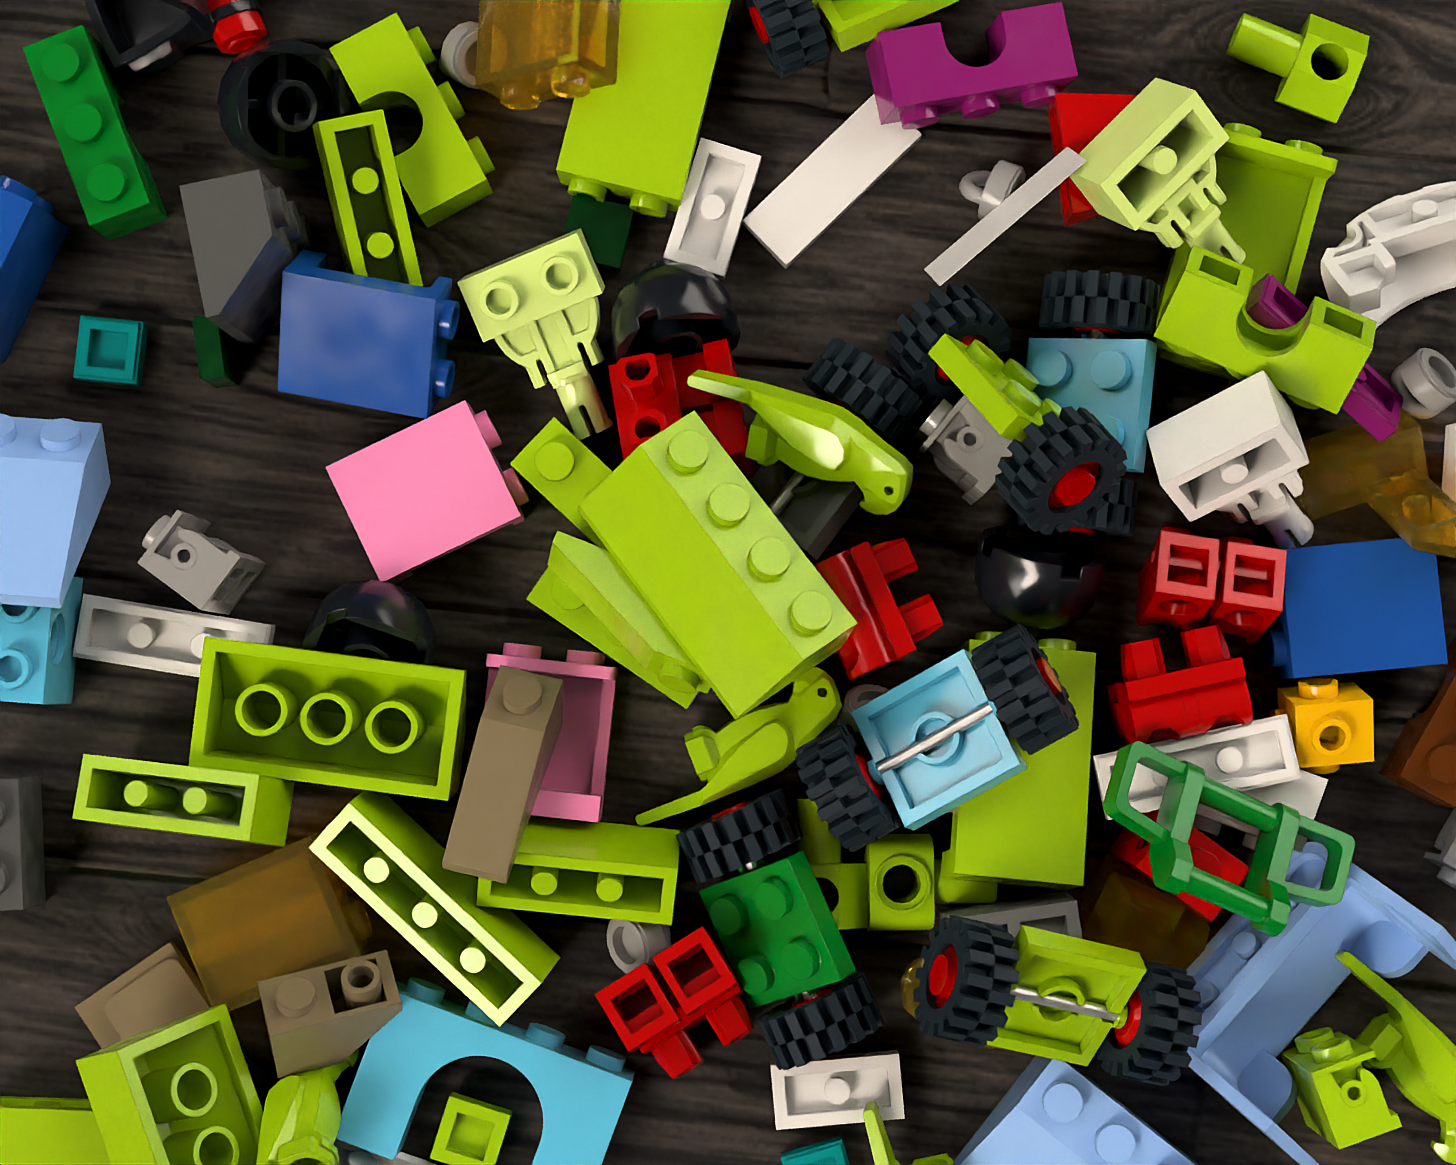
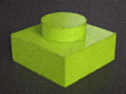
(470, 1132)

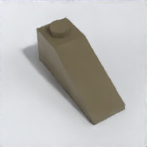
(504, 773)

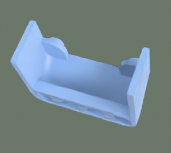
(1267, 988)

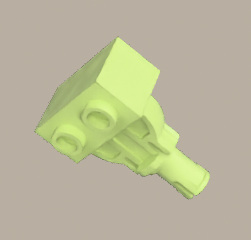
(1159, 169)
(542, 310)

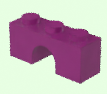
(920, 79)

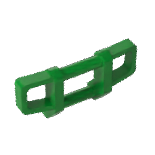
(1266, 892)

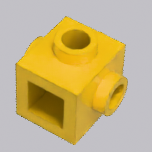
(1328, 723)

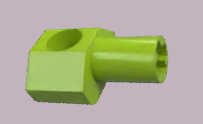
(1290, 57)
(825, 859)
(917, 908)

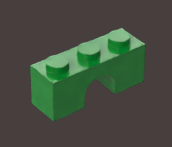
(89, 128)

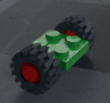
(779, 931)

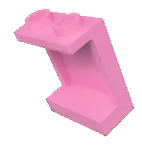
(428, 491)
(579, 762)

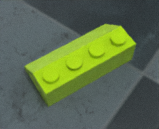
(716, 565)
(329, 718)
(176, 1095)

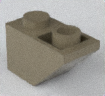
(327, 1011)

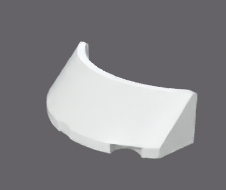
(1395, 254)

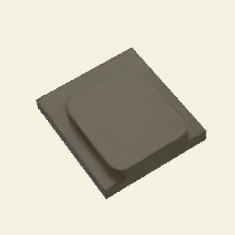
(144, 998)

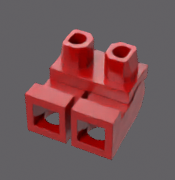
(654, 394)
(1211, 582)
(882, 629)
(1179, 702)
(660, 1005)

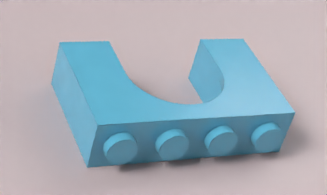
(576, 1089)

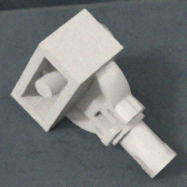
(1236, 454)

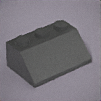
(240, 245)

